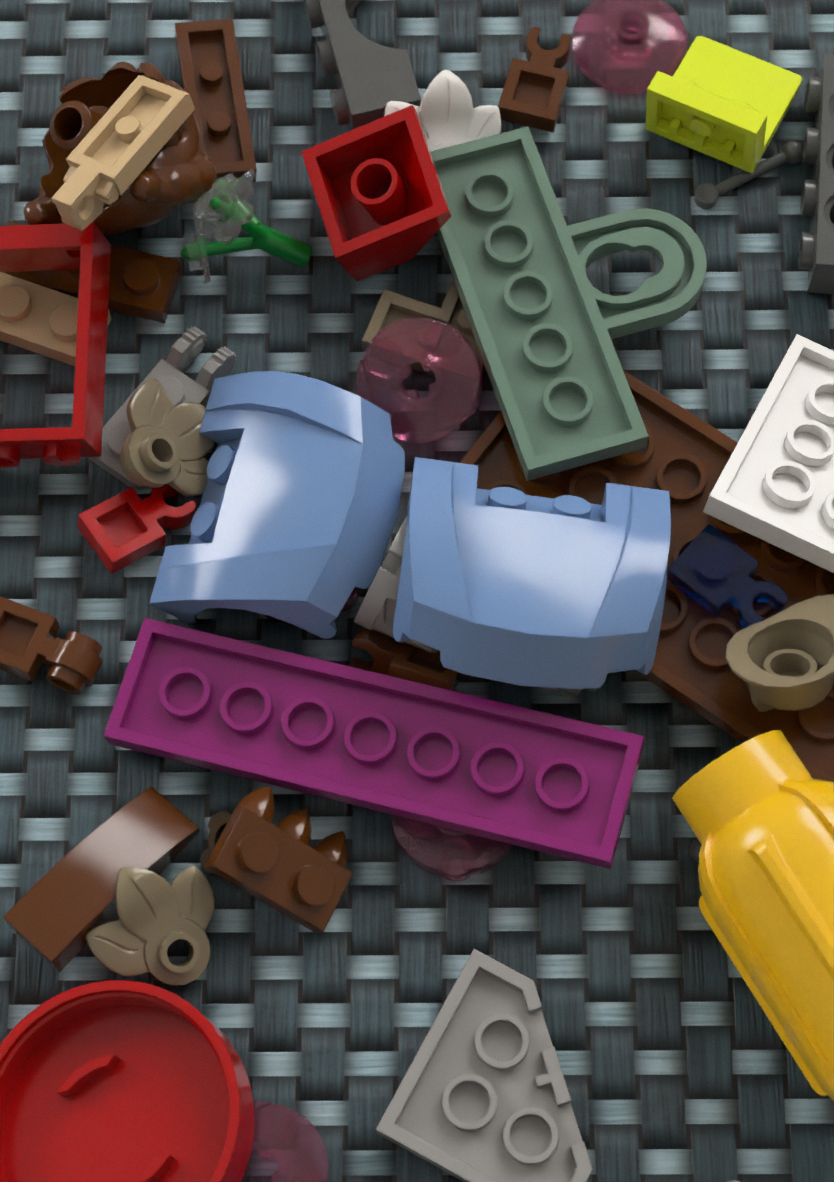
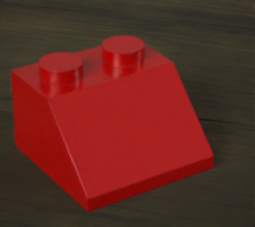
(377, 193)

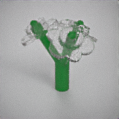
(222, 215)

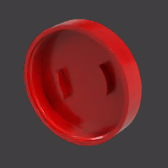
(122, 1091)

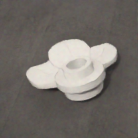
(449, 113)

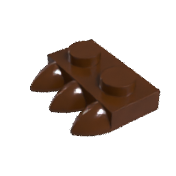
(279, 863)

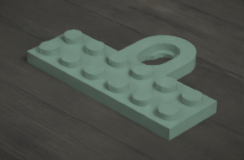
(536, 310)

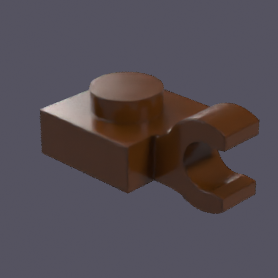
(402, 661)

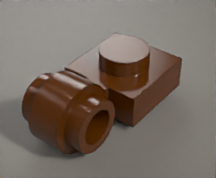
(29, 641)

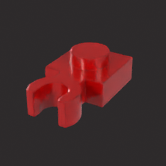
(131, 528)

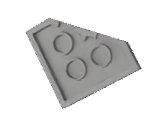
(489, 1087)

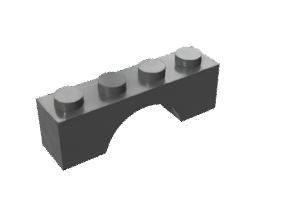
(363, 70)

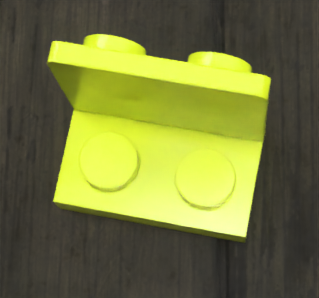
(721, 103)

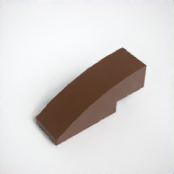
(83, 883)

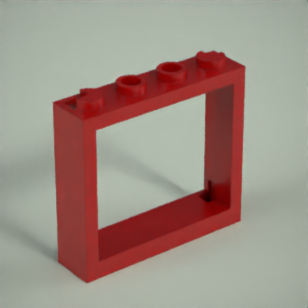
(66, 248)

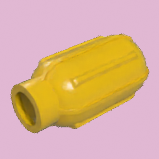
(772, 887)

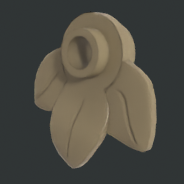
(165, 442)
(151, 919)

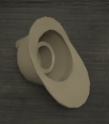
(787, 656)

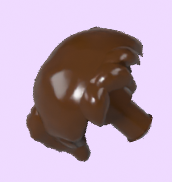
(171, 179)

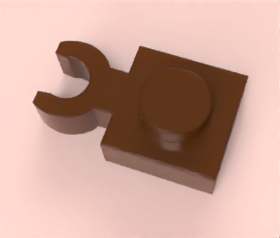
(536, 86)

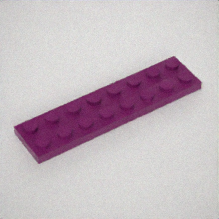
(377, 742)

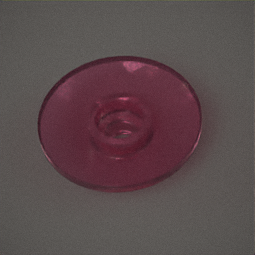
(627, 60)

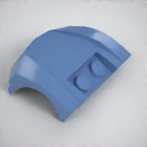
(289, 504)
(532, 582)

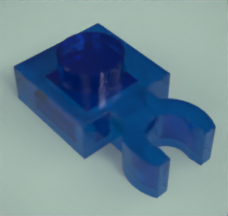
(721, 574)

